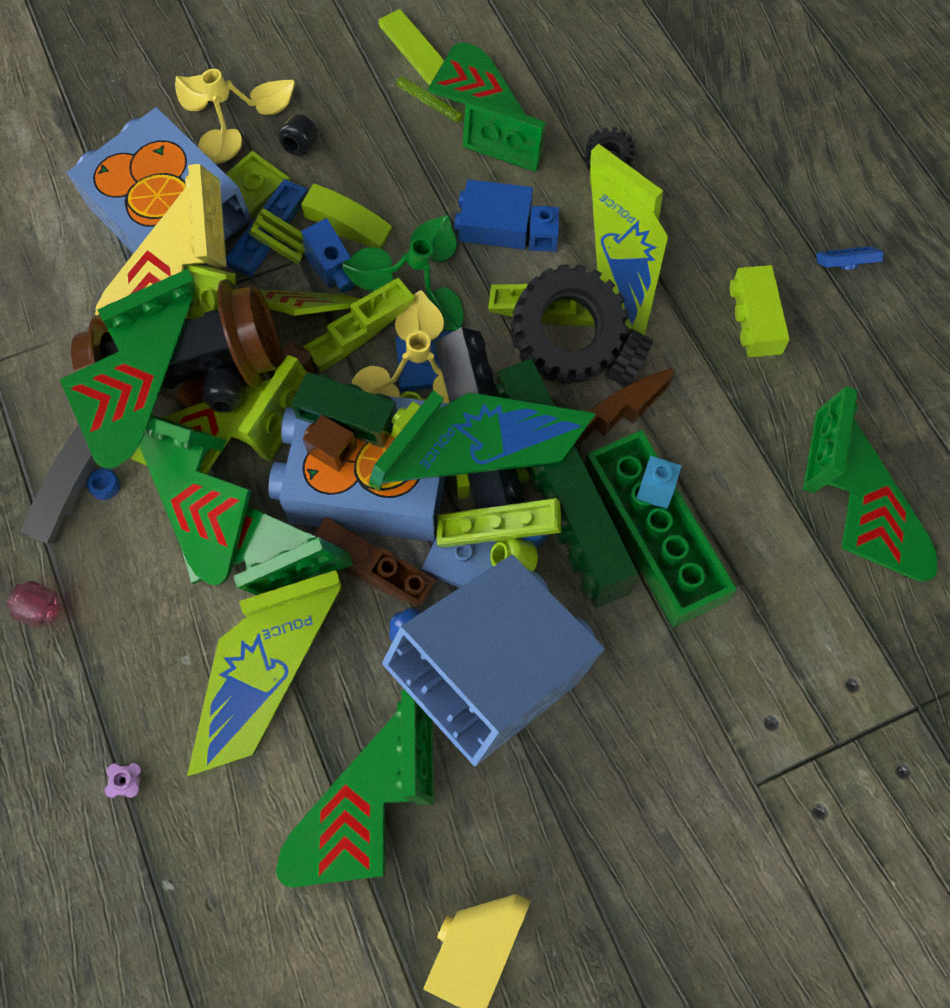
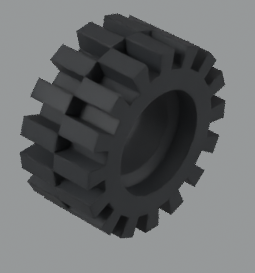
(614, 142)
(630, 358)

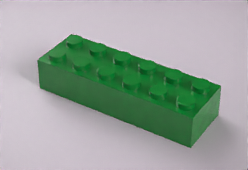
(662, 541)

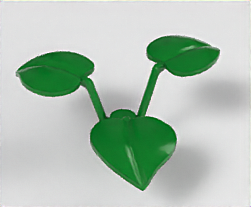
(432, 241)

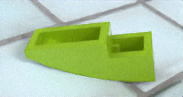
(345, 216)

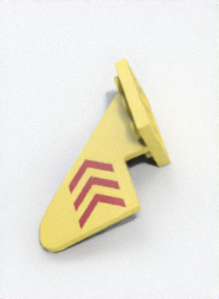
(185, 235)

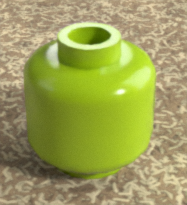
(522, 549)

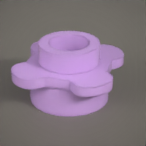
(131, 785)

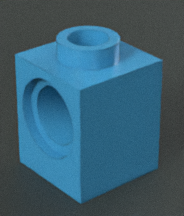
(659, 482)

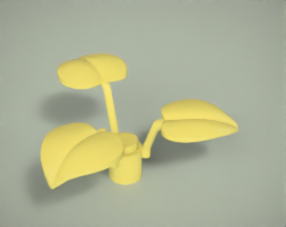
(210, 86)
(418, 327)

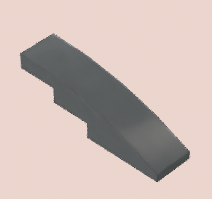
(60, 489)

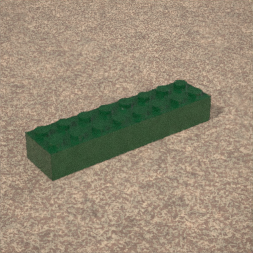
(585, 523)

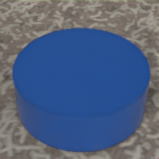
(103, 484)

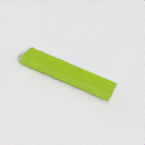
(412, 44)
(499, 523)

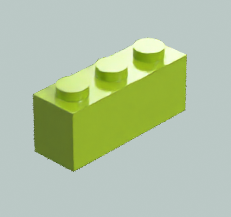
(759, 311)

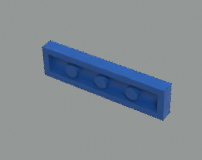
(249, 251)

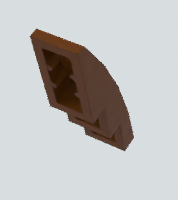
(627, 403)

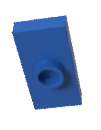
(849, 257)

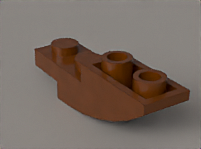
(378, 566)

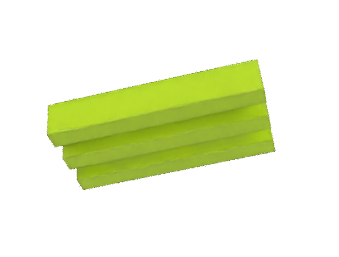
(278, 234)

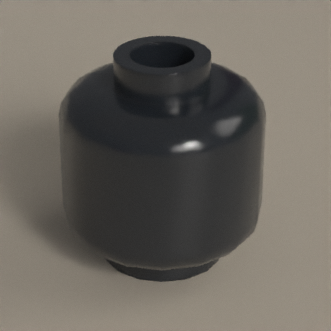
(298, 135)
(223, 389)

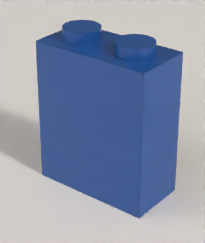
(494, 214)

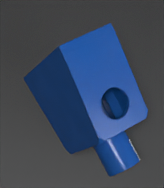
(326, 255)

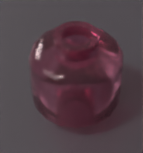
(33, 604)

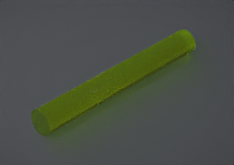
(429, 99)

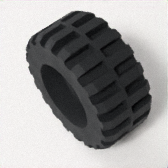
(586, 290)

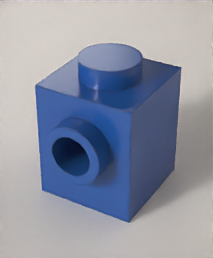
(544, 228)

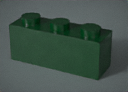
(347, 405)

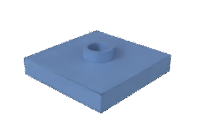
(458, 563)

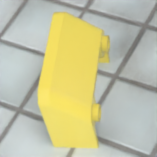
(475, 951)

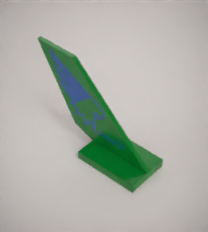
(478, 436)

